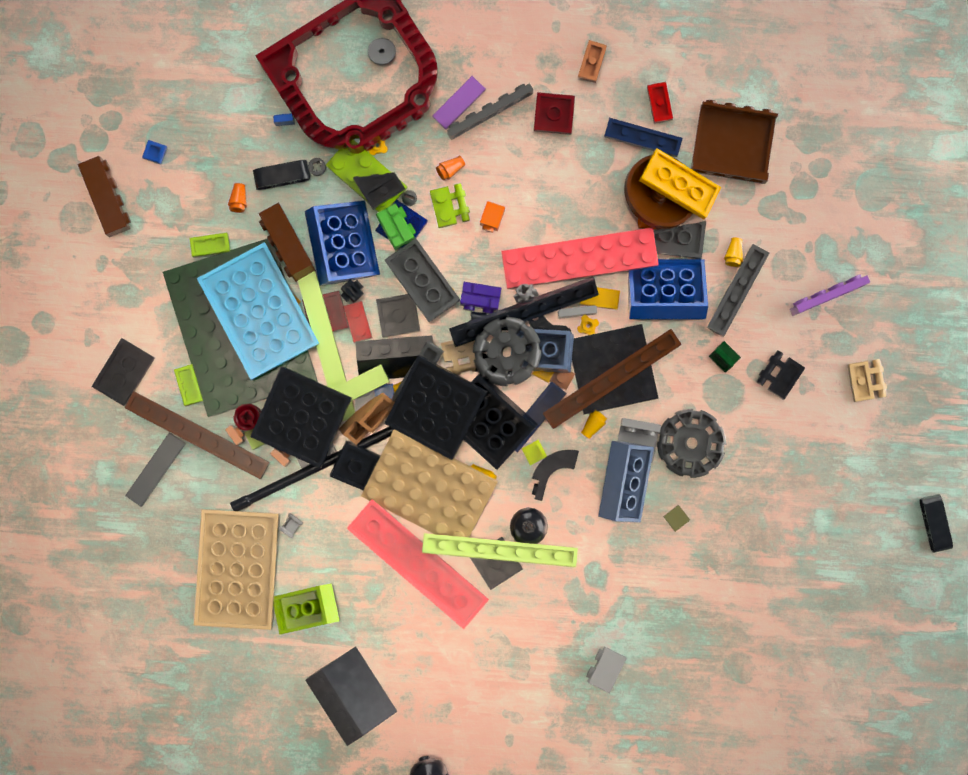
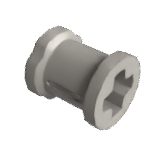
(290, 525)

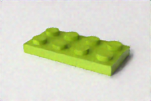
(348, 165)

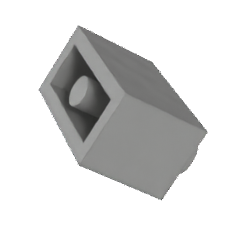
(606, 669)

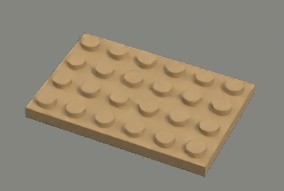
(428, 487)
(236, 569)

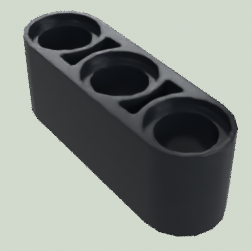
(281, 174)
(936, 523)

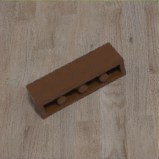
(104, 197)
(288, 244)

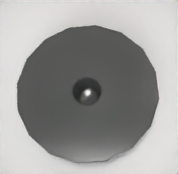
(381, 51)

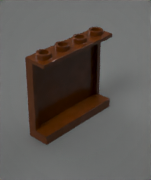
(733, 141)

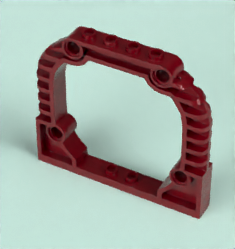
(280, 61)

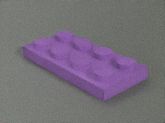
(834, 292)

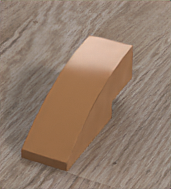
(367, 418)

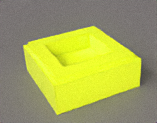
(534, 452)

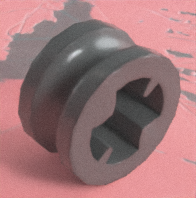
(311, 167)

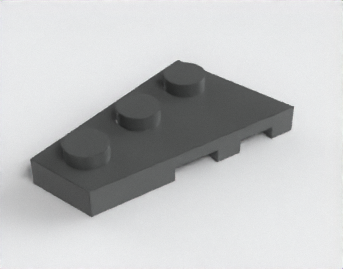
(681, 240)

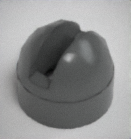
(408, 202)

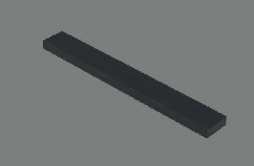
(528, 309)

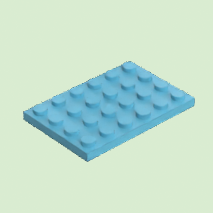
(258, 311)

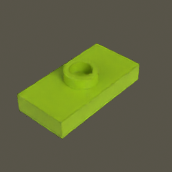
(209, 244)
(188, 385)

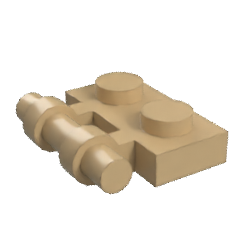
(454, 353)
(861, 380)

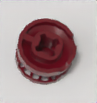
(246, 416)

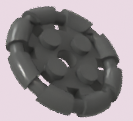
(495, 351)
(680, 447)

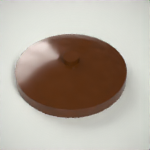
(650, 205)

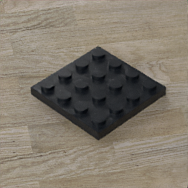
(600, 352)
(435, 407)
(301, 417)

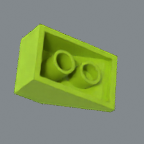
(305, 608)

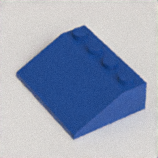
(341, 242)
(669, 290)

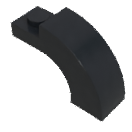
(550, 464)

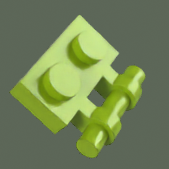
(444, 208)

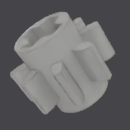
(525, 292)

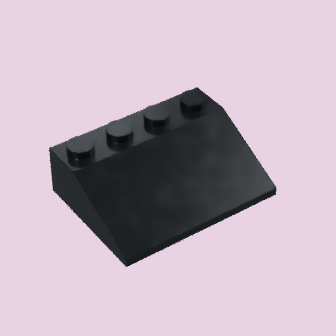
(497, 425)
(351, 696)

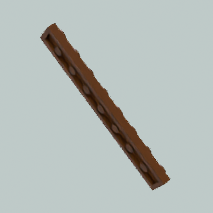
(612, 379)
(197, 435)

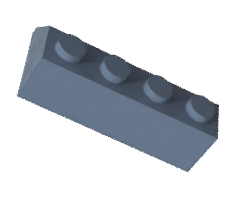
(626, 482)

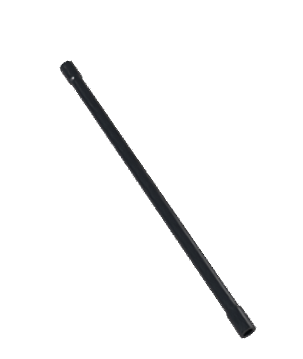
(247, 500)

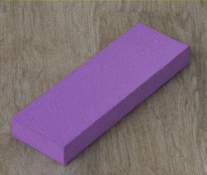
(458, 102)

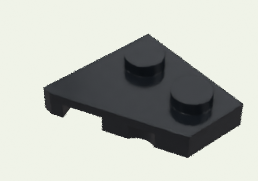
(379, 188)

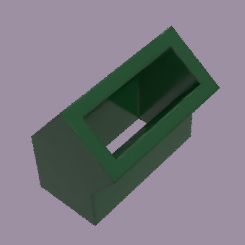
(724, 356)

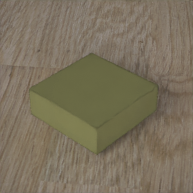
(676, 518)

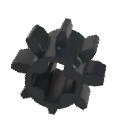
(352, 291)

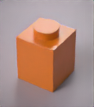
(492, 216)

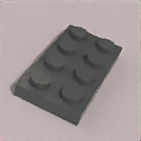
(422, 280)

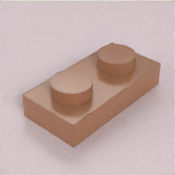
(592, 61)

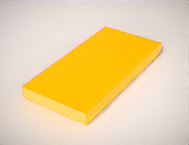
(680, 184)

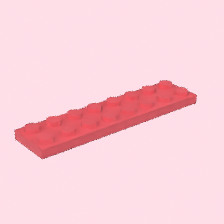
(580, 258)
(423, 570)

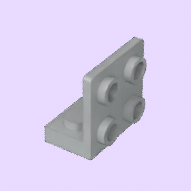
(639, 433)

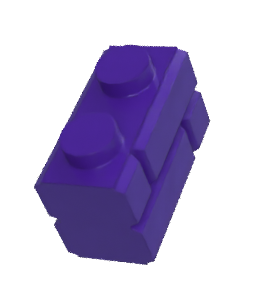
(480, 297)

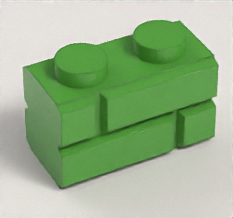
(395, 226)

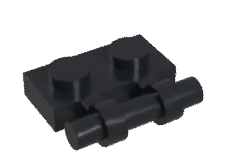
(786, 377)

